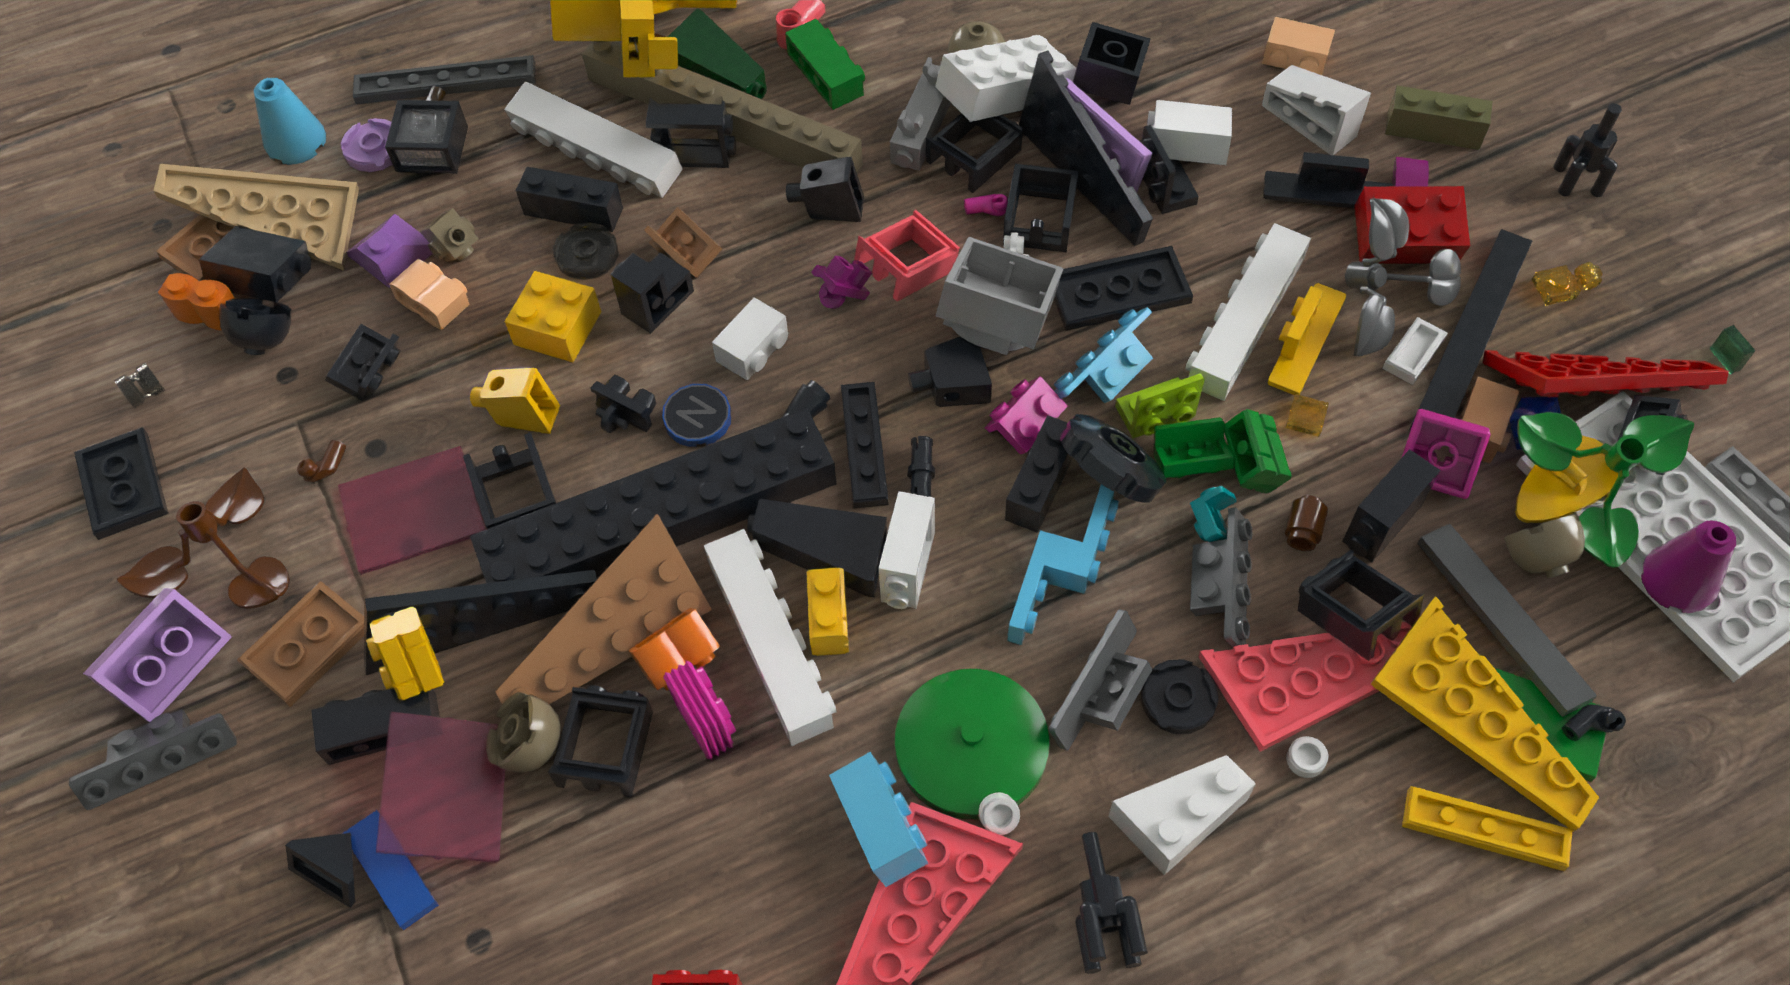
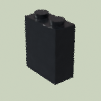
(256, 263)
(1390, 506)

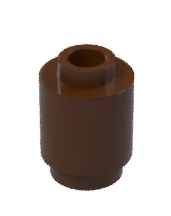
(1306, 523)

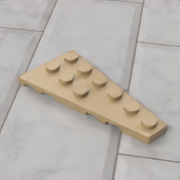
(270, 203)

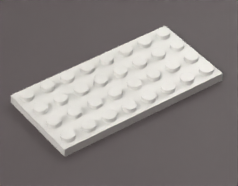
(1754, 601)

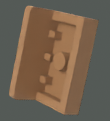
(684, 242)

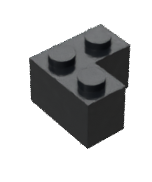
(650, 289)

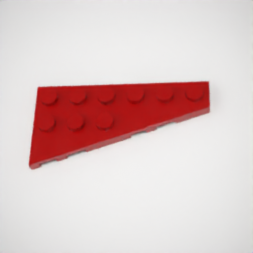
(1595, 373)

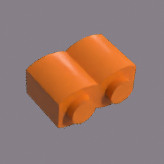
(195, 300)
(672, 645)

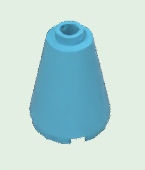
(286, 124)

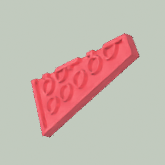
(1294, 681)
(922, 910)

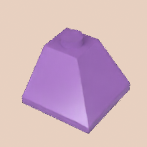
(390, 249)

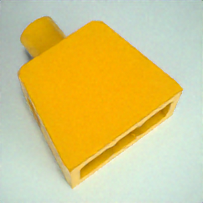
(517, 399)

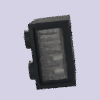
(426, 136)

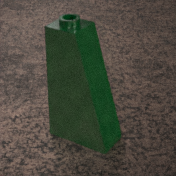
(713, 54)

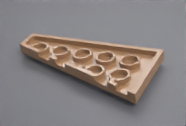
(621, 608)

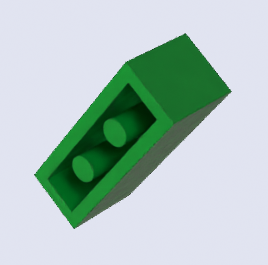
(825, 63)

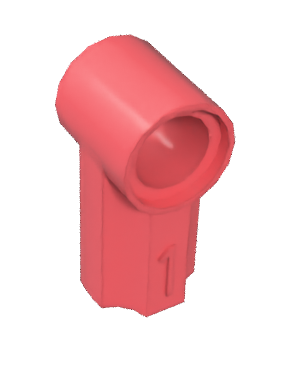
(798, 15)

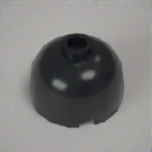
(254, 325)

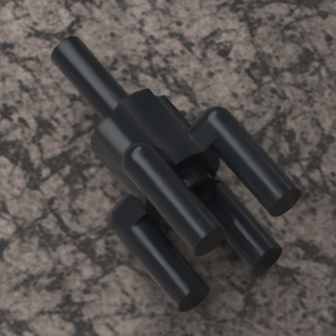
(1590, 154)
(1105, 912)

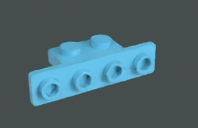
(1112, 363)

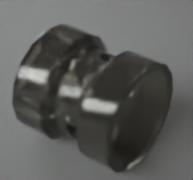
(145, 379)

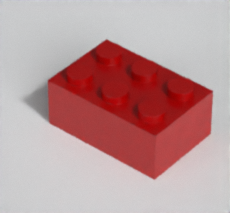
(1435, 221)

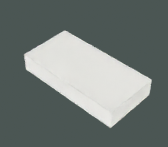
(1414, 350)

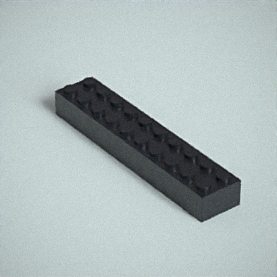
(689, 494)

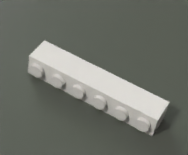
(593, 140)
(1249, 309)
(769, 638)

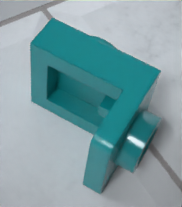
(1207, 510)

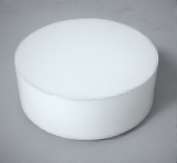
(1307, 757)
(999, 813)

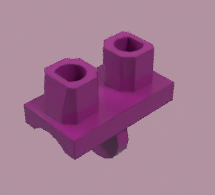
(842, 281)

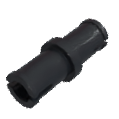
(921, 468)

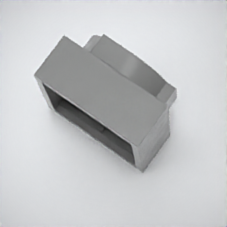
(998, 296)

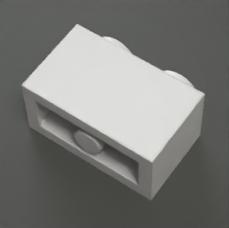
(750, 339)

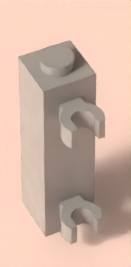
(919, 120)

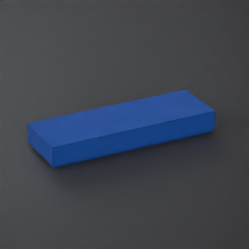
(391, 875)

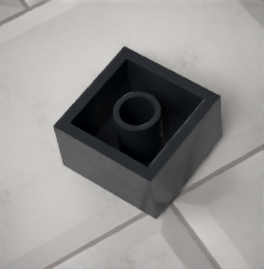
(1111, 63)

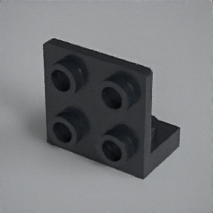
(1166, 177)

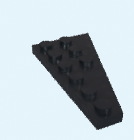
(1073, 142)

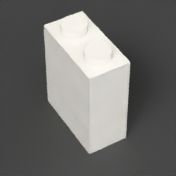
(1193, 131)

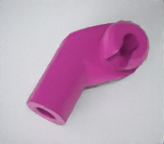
(991, 204)

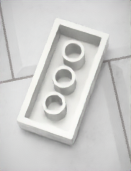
(995, 76)

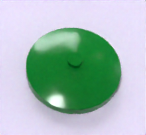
(971, 739)

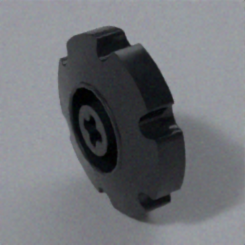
(1112, 458)

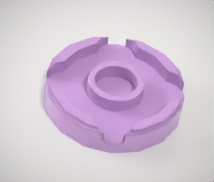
(365, 145)

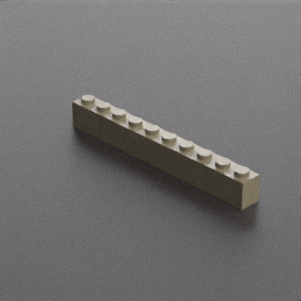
(754, 120)

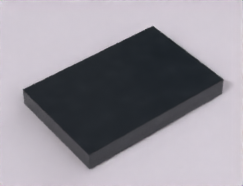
(120, 483)

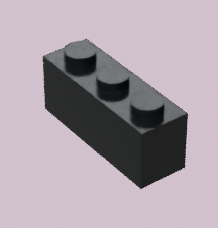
(569, 198)
(1039, 477)
(361, 724)

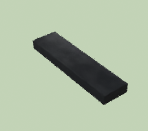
(864, 445)

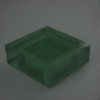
(1732, 349)

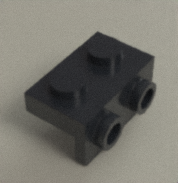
(362, 361)

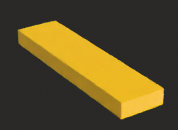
(1487, 828)

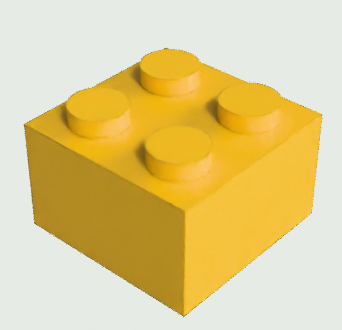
(553, 316)

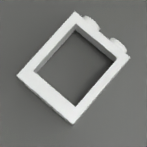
(907, 550)

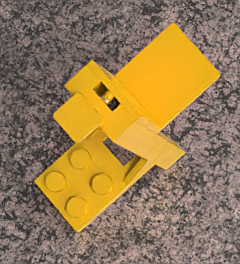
(625, 22)

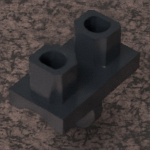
(618, 409)

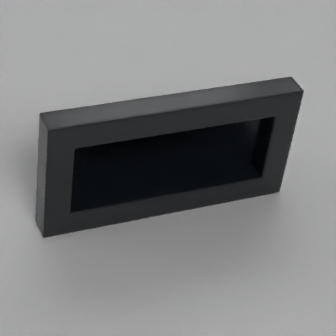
(325, 864)

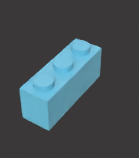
(880, 818)

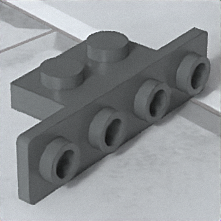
(1221, 578)
(1104, 686)
(150, 754)

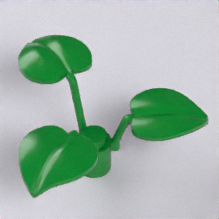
(1651, 440)

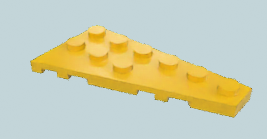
(1470, 705)

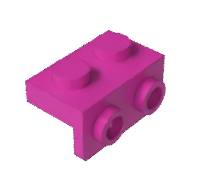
(1025, 413)

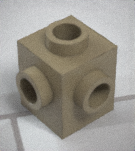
(450, 236)

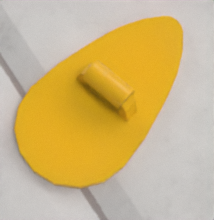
(1557, 494)

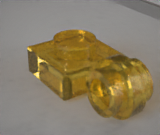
(1560, 285)

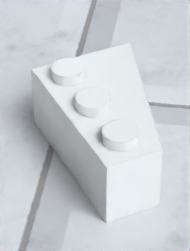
(1317, 107)
(1182, 810)

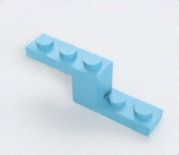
(1062, 564)

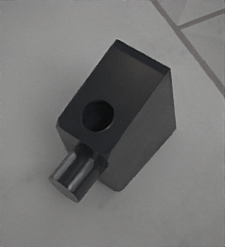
(829, 190)
(954, 374)

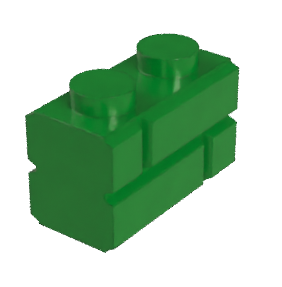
(1257, 451)

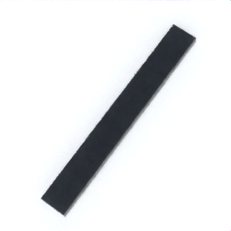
(1476, 325)

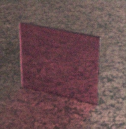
(410, 510)
(440, 790)

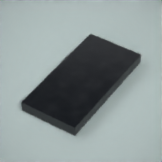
(1116, 285)

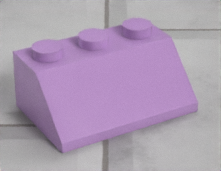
(158, 654)

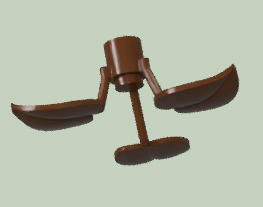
(233, 503)

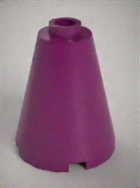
(1690, 567)

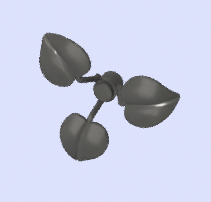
(1386, 233)

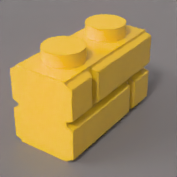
(827, 611)
(406, 654)

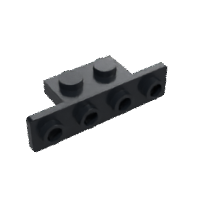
(1321, 181)

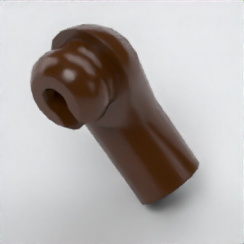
(325, 467)

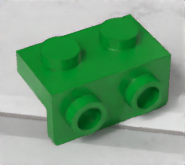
(1192, 448)

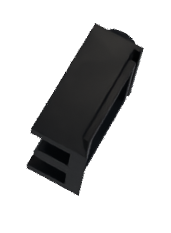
(692, 151)
(983, 168)
(1043, 183)
(503, 465)
(1344, 623)
(595, 774)

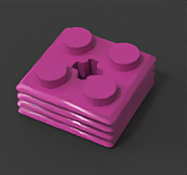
(1464, 441)
(701, 708)

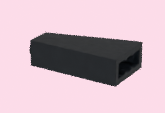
(822, 539)

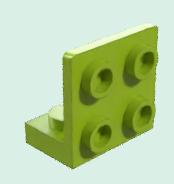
(1160, 405)

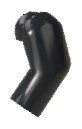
(1593, 718)

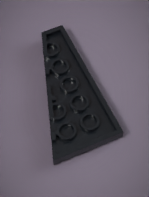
(479, 610)

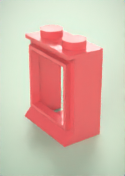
(909, 279)

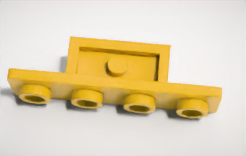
(1305, 337)

